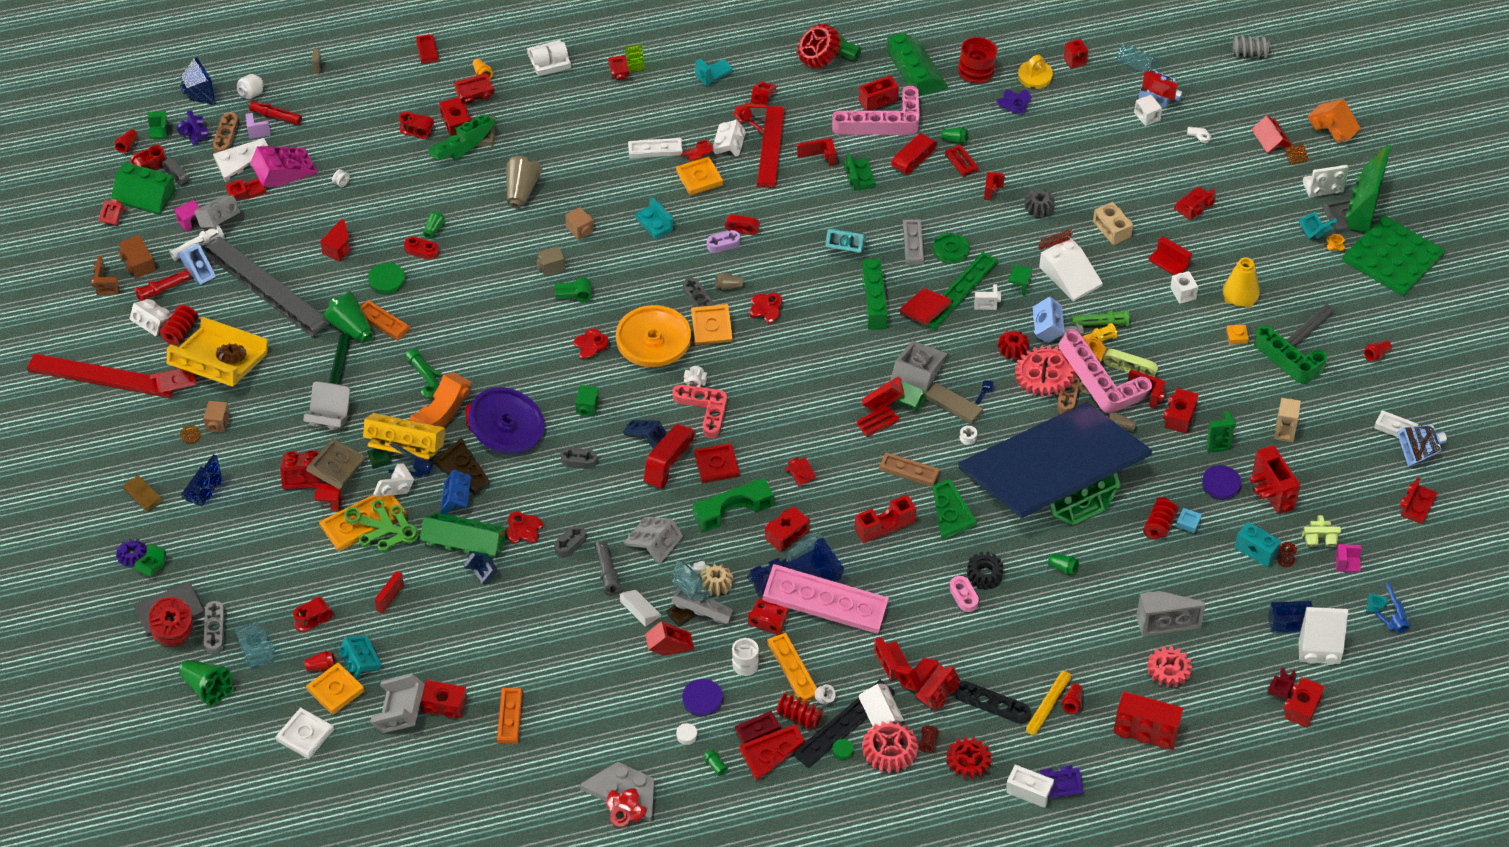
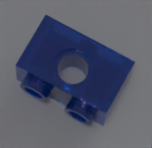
(1287, 616)

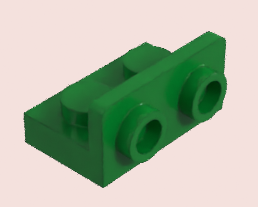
(859, 173)
(1220, 434)

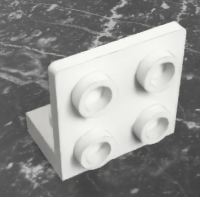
(1326, 181)

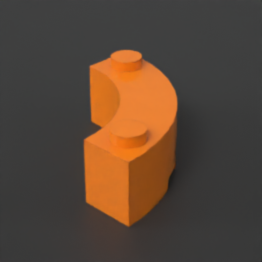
(446, 402)

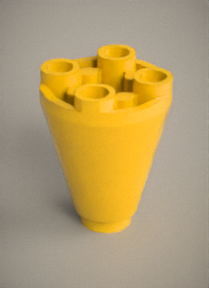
(1242, 284)

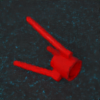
(744, 113)

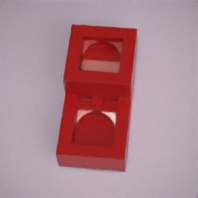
(1160, 87)
(246, 190)

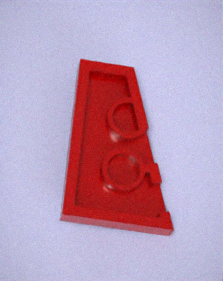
(770, 750)

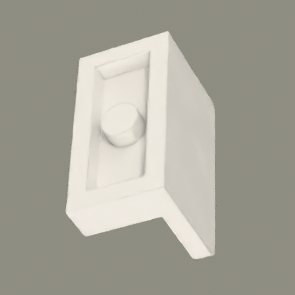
(880, 705)
(1029, 786)

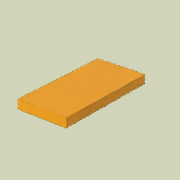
(345, 535)

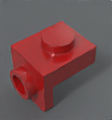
(618, 67)
(800, 470)

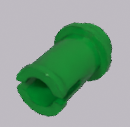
(713, 759)

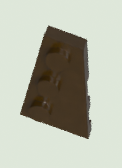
(461, 459)

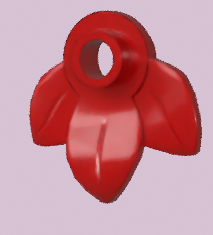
(702, 147)
(763, 306)
(591, 343)
(525, 529)
(627, 804)

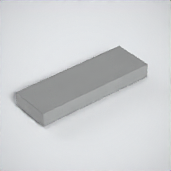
(913, 242)

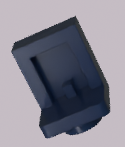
(482, 566)

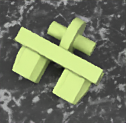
(1321, 529)

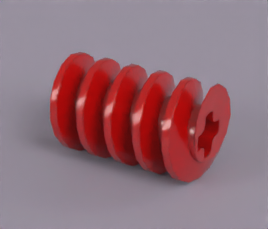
(178, 324)
(1160, 518)
(799, 712)

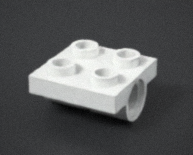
(549, 57)

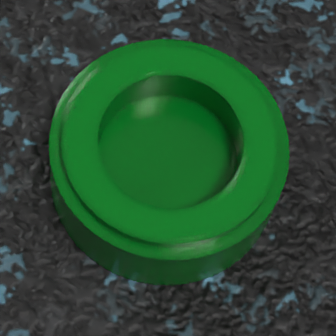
(843, 749)

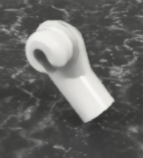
(1201, 133)

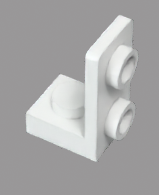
(398, 484)

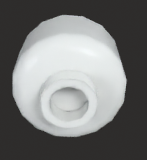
(250, 86)

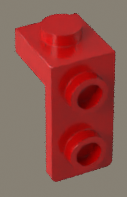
(1158, 387)

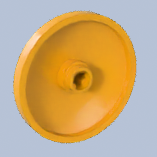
(653, 336)

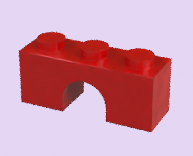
(898, 515)

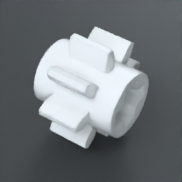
(695, 377)

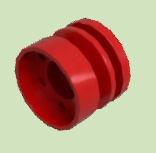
(977, 60)
(167, 632)

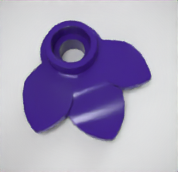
(1015, 102)

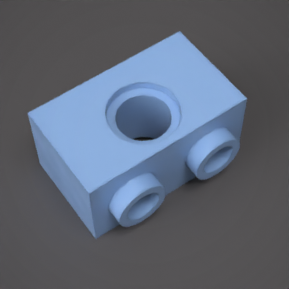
(1048, 320)

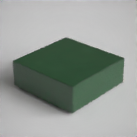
(378, 458)

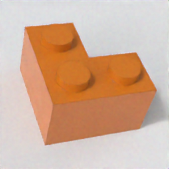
(1335, 117)

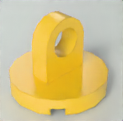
(1035, 73)

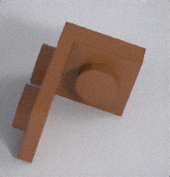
(102, 284)

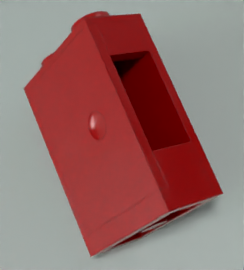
(1275, 480)

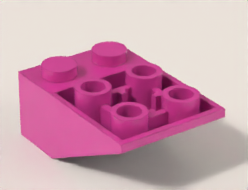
(281, 165)

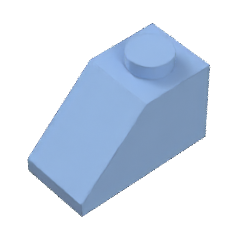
(197, 263)

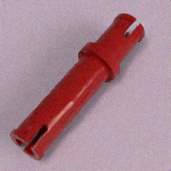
(268, 110)

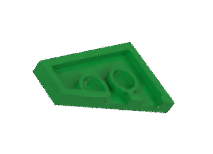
(951, 510)

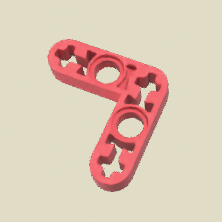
(711, 405)

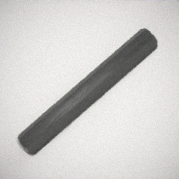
(1310, 325)

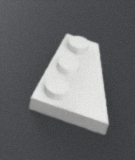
(237, 158)

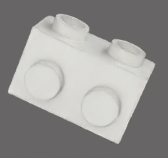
(729, 138)
(149, 316)

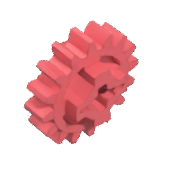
(1169, 666)

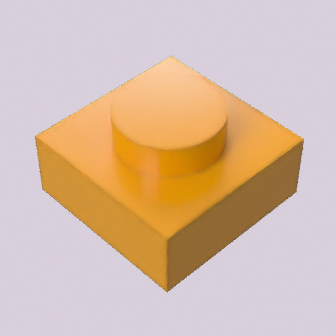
(1237, 334)

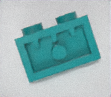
(655, 219)
(359, 655)

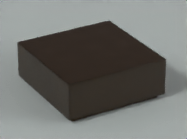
(679, 615)

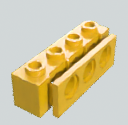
(412, 436)

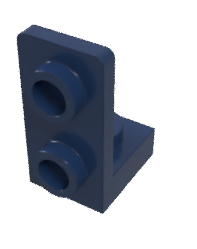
(650, 429)

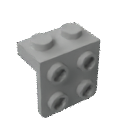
(328, 405)

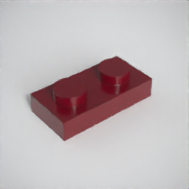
(757, 727)

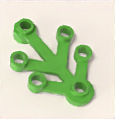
(383, 527)

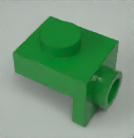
(152, 561)

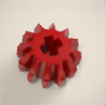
(1013, 344)

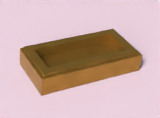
(142, 493)

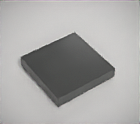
(1338, 210)

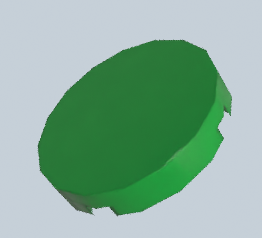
(951, 248)
(386, 278)

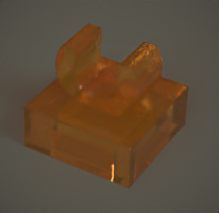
(1296, 154)

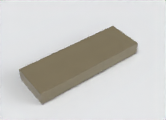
(953, 403)

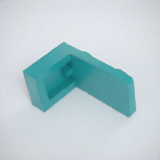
(711, 73)
(1313, 226)

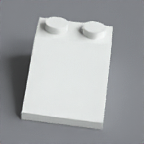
(1070, 269)
(1322, 635)

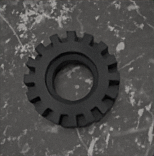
(985, 579)

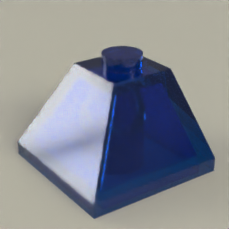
(197, 83)

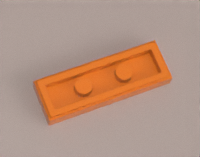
(384, 321)
(509, 716)

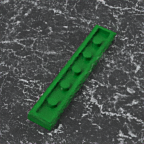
(964, 286)

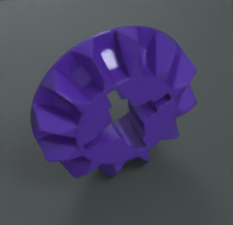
(129, 559)

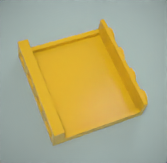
(200, 350)

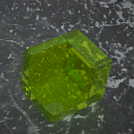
(634, 58)

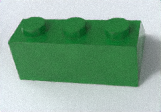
(143, 188)

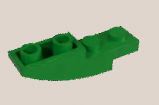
(467, 138)

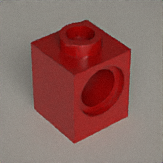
(1075, 53)

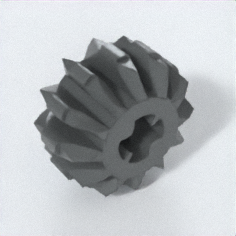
(1039, 203)

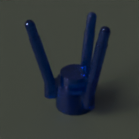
(422, 465)

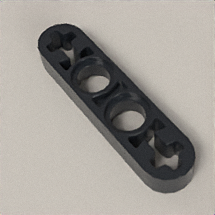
(994, 699)

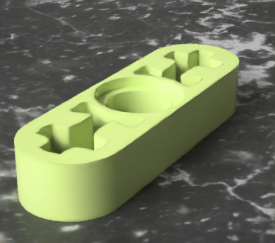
(1119, 359)

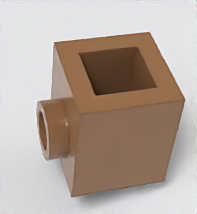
(579, 223)

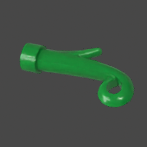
(415, 358)

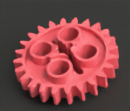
(1032, 368)

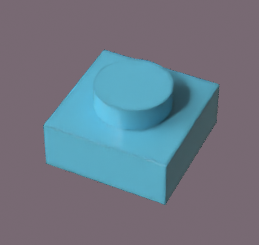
(1188, 520)

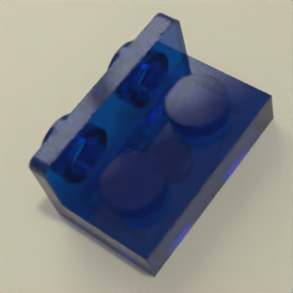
(760, 576)

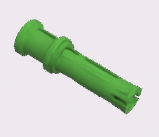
(1110, 319)

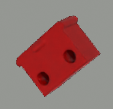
(768, 616)

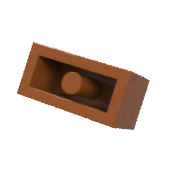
(136, 256)

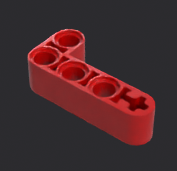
(666, 454)

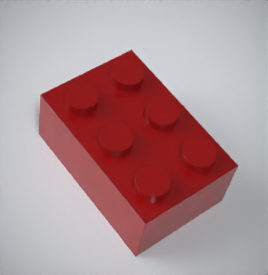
(1148, 720)

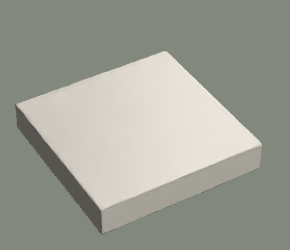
(304, 733)

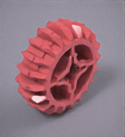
(891, 753)

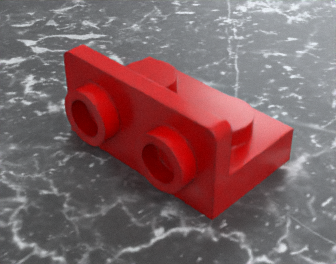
(1195, 202)
(1418, 502)

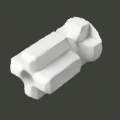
(698, 566)

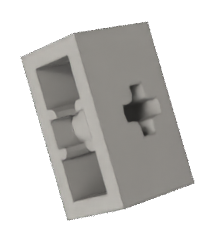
(217, 211)

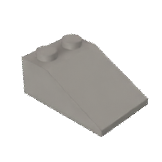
(918, 365)
(1168, 613)

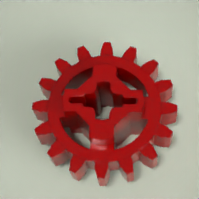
(968, 758)

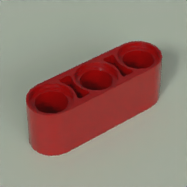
(913, 153)

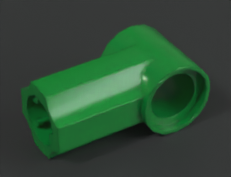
(849, 50)
(579, 290)

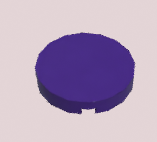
(1221, 482)
(702, 697)

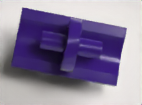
(193, 128)

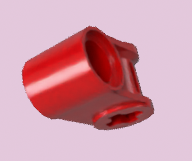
(416, 125)
(150, 158)
(313, 612)

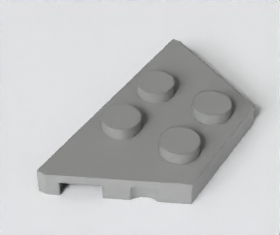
(620, 778)

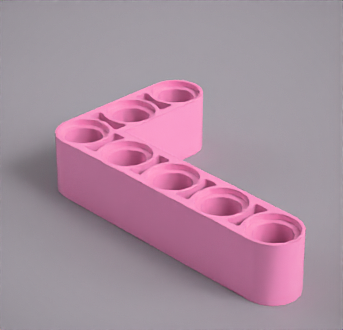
(881, 122)
(1095, 378)

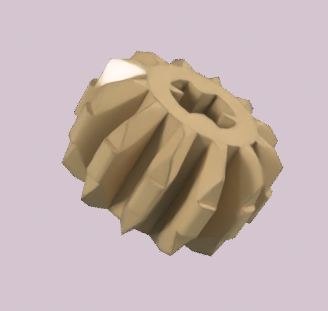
(716, 579)

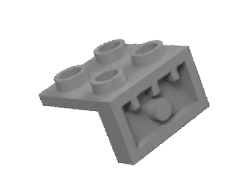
(656, 535)

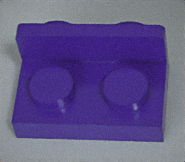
(1066, 781)

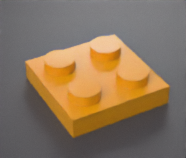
(699, 175)
(711, 324)
(335, 688)

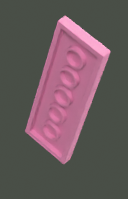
(825, 598)

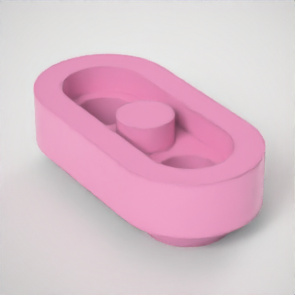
(965, 595)

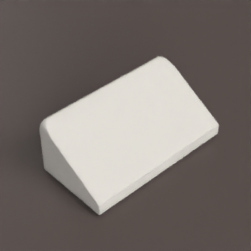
(639, 607)

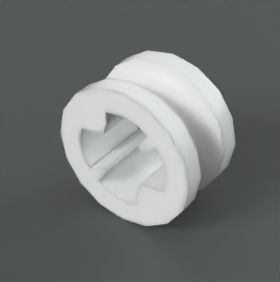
(340, 178)
(968, 430)
(820, 696)

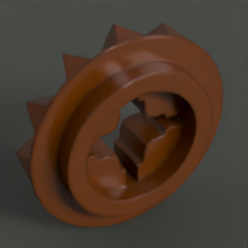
(224, 353)

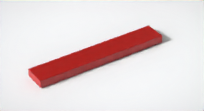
(770, 147)

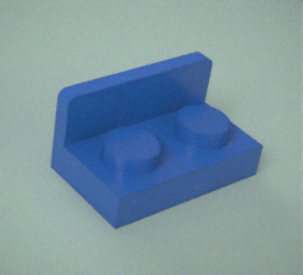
(455, 491)

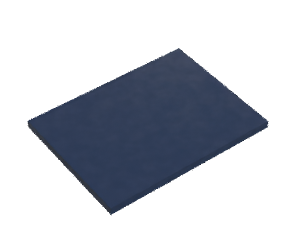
(1054, 459)

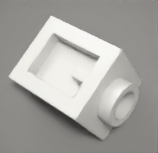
(987, 300)

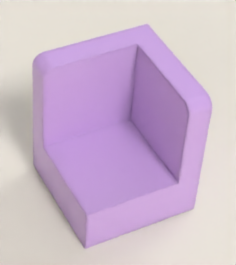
(258, 129)

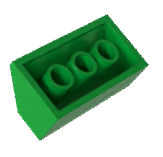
(914, 64)
(463, 534)

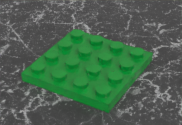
(1393, 255)

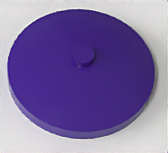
(506, 420)

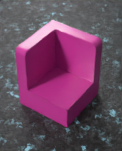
(185, 213)
(1348, 558)

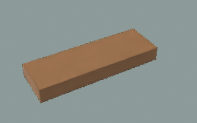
(909, 469)

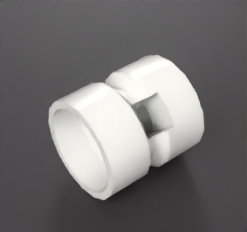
(745, 656)

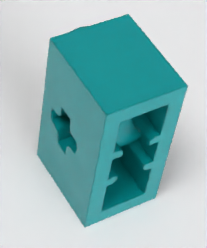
(845, 240)
(1257, 544)

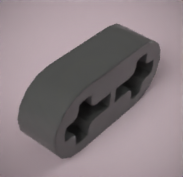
(173, 168)
(578, 458)
(571, 542)

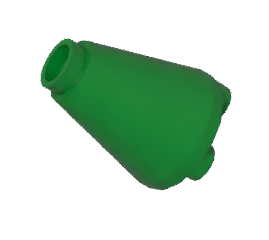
(348, 317)
(207, 680)

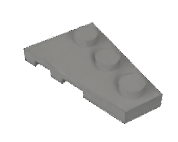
(709, 607)

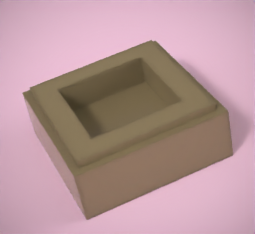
(316, 61)

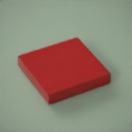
(925, 306)
(716, 463)

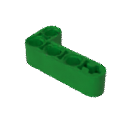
(1288, 358)

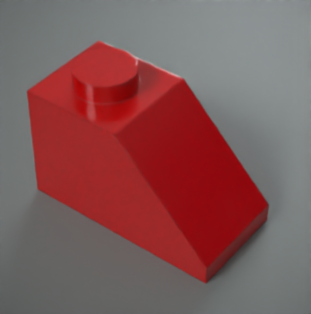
(336, 242)
(668, 639)

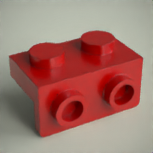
(474, 88)

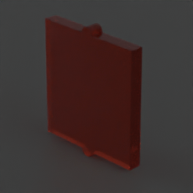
(1055, 239)

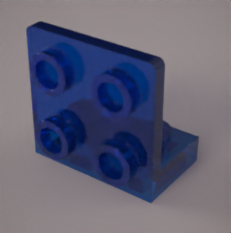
(203, 483)
(819, 562)

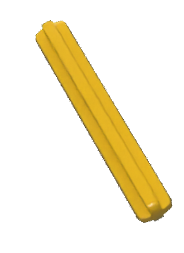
(1048, 703)

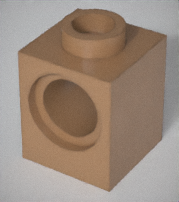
(216, 416)

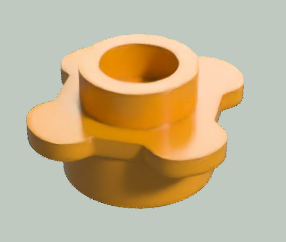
(1335, 242)

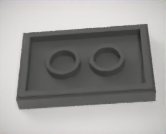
(184, 592)

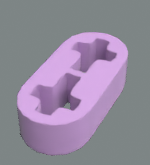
(723, 241)

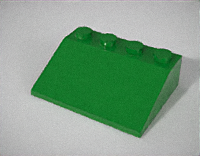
(1367, 192)

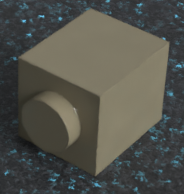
(550, 261)

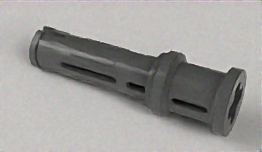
(608, 574)

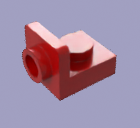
(762, 92)
(993, 181)
(111, 212)

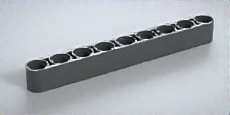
(266, 286)

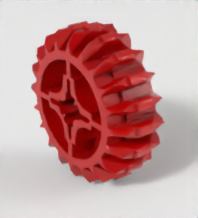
(821, 42)

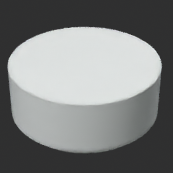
(686, 734)

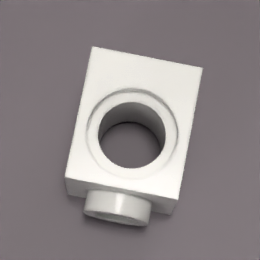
(1148, 110)
(1184, 287)

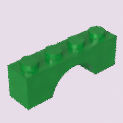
(875, 295)
(753, 495)

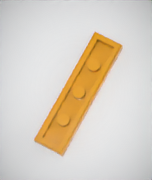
(792, 667)

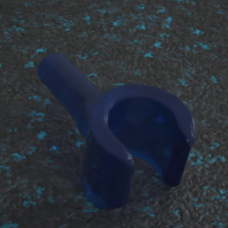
(987, 386)

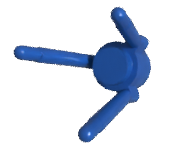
(1399, 620)

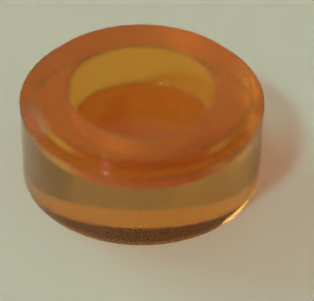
(190, 434)

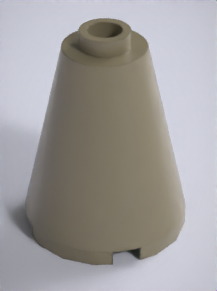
(521, 179)

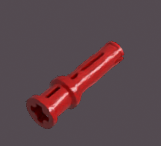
(154, 288)

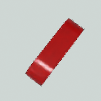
(742, 224)

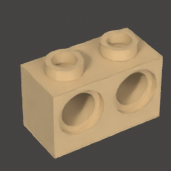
(1113, 223)
(1287, 420)

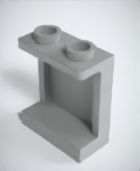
(400, 704)

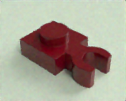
(1282, 685)

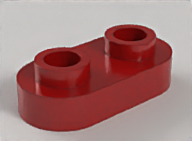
(421, 248)

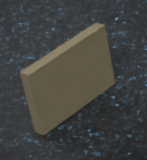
(336, 463)

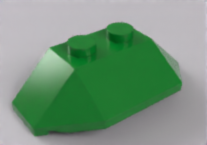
(1086, 501)

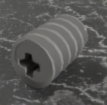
(1251, 47)

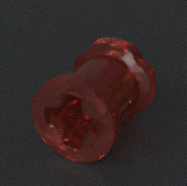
(1283, 555)
(928, 739)

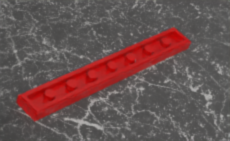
(95, 374)

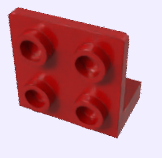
(294, 471)
(938, 687)

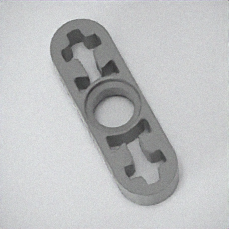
(217, 634)

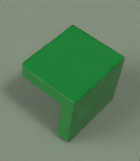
(158, 125)
(1021, 276)

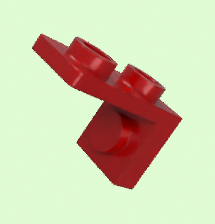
(818, 147)
(915, 677)

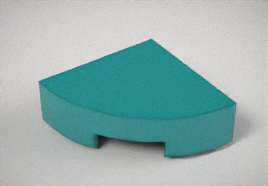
(1376, 603)

